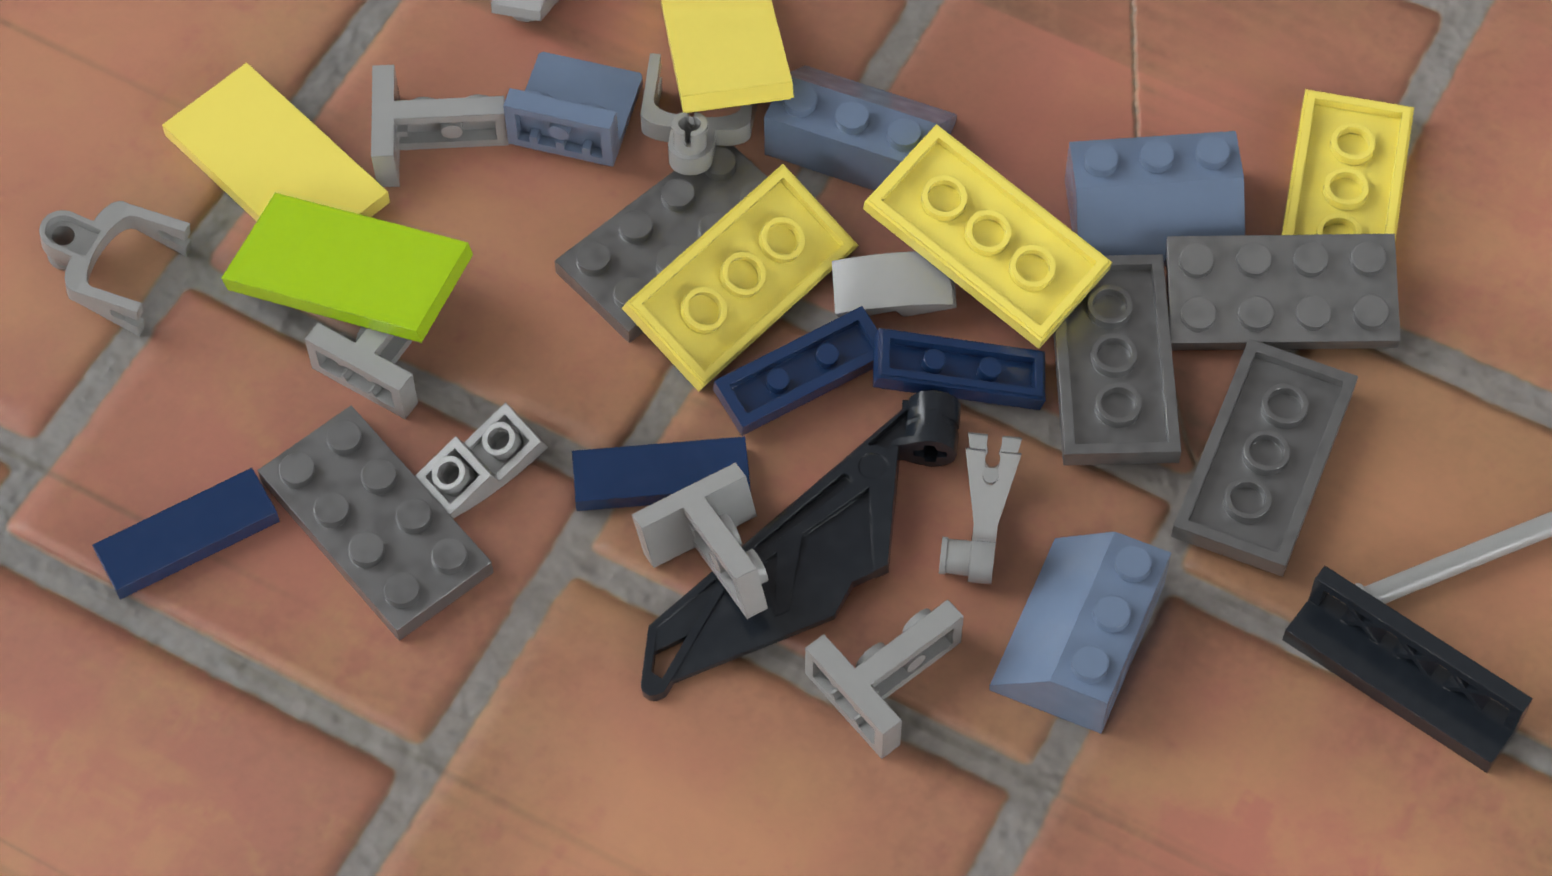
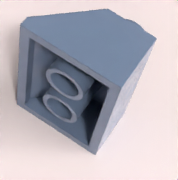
(847, 127)
(1142, 189)
(1082, 626)

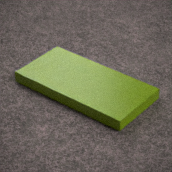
(348, 267)

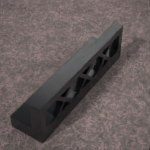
(1406, 669)

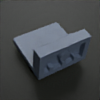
(573, 108)

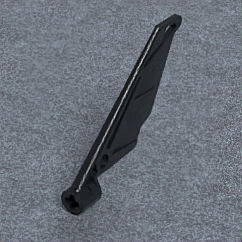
(811, 550)

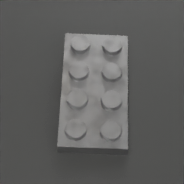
(652, 233)
(1283, 291)
(1119, 370)
(1264, 457)
(375, 522)

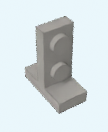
(427, 123)
(365, 365)
(707, 519)
(881, 671)

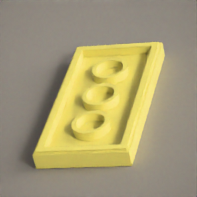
(726, 53)
(263, 146)
(1347, 166)
(987, 236)
(739, 277)

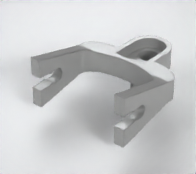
(688, 137)
(77, 242)
(988, 496)

